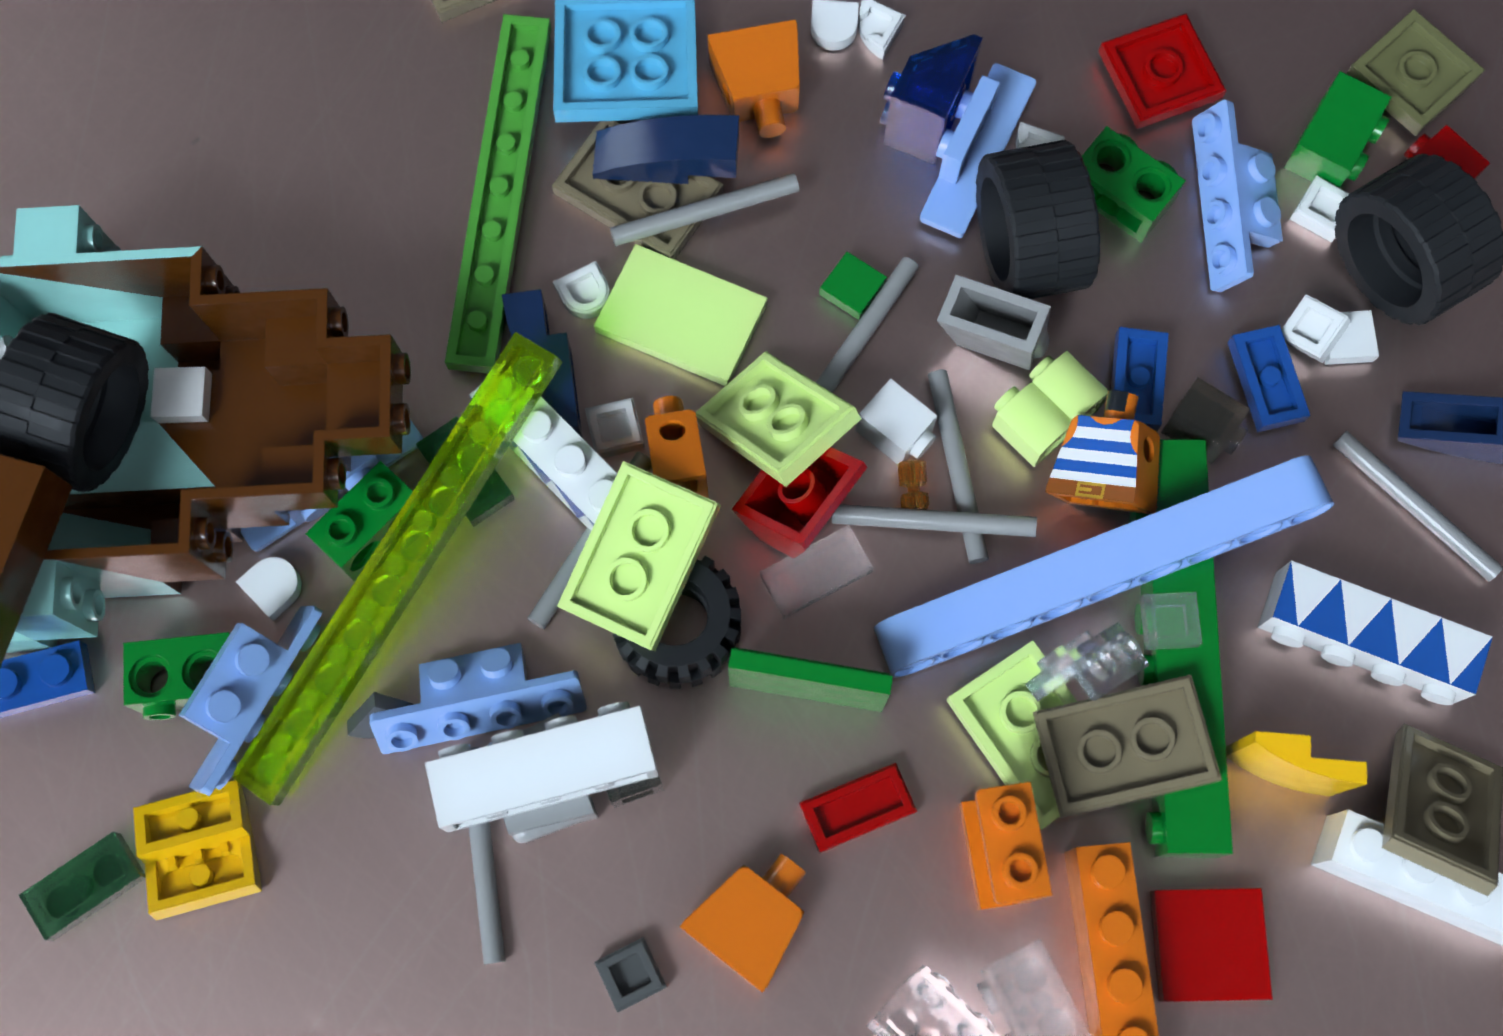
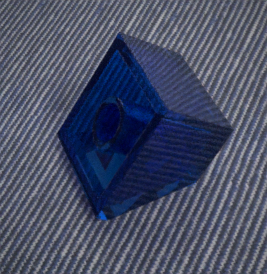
(927, 95)

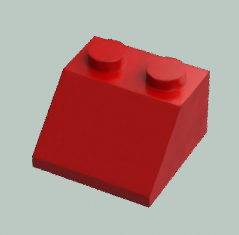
(795, 514)

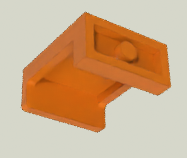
(1005, 846)

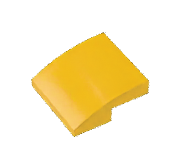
(1288, 763)
(196, 850)

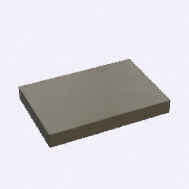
(625, 201)
(1126, 746)
(1444, 809)

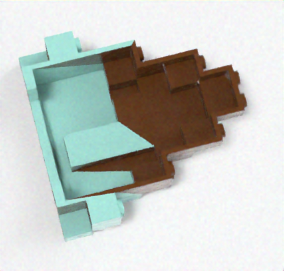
(280, 431)

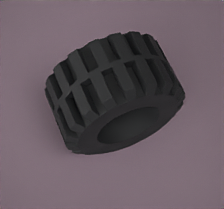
(705, 653)

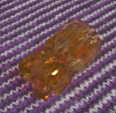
(913, 476)

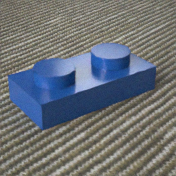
(1141, 370)
(1268, 378)
(45, 678)

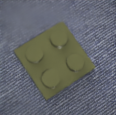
(1417, 70)

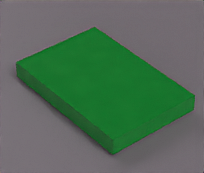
(809, 679)

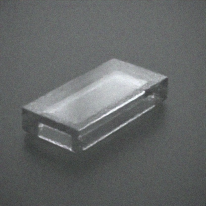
(816, 572)

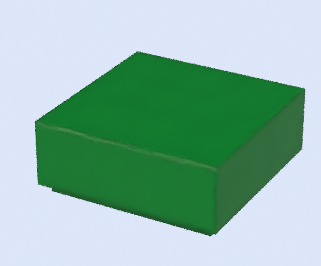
(852, 285)

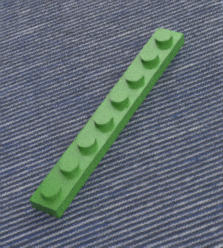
(498, 194)

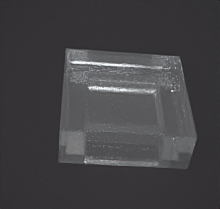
(1170, 620)

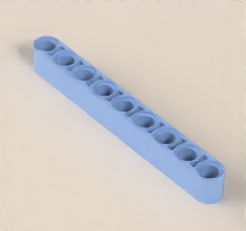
(1103, 566)

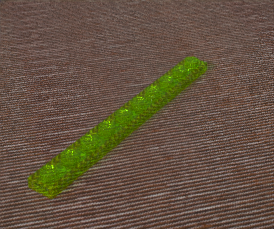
(396, 570)

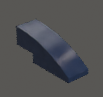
(668, 149)
(528, 316)
(1453, 424)

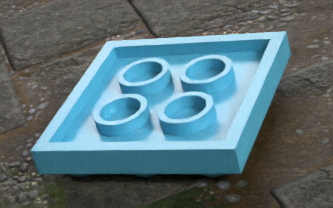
(624, 60)

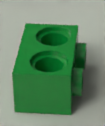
(1135, 171)
(361, 520)
(185, 663)

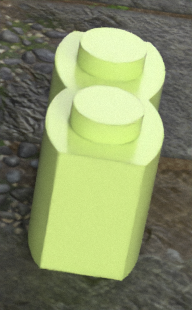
(1042, 411)

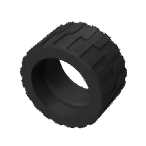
(1038, 220)
(1420, 238)
(71, 398)

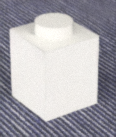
(897, 423)

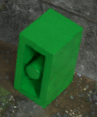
(1339, 131)

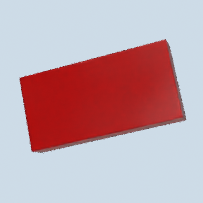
(857, 807)

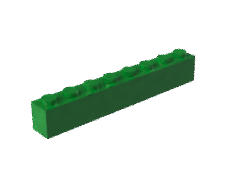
(1195, 819)

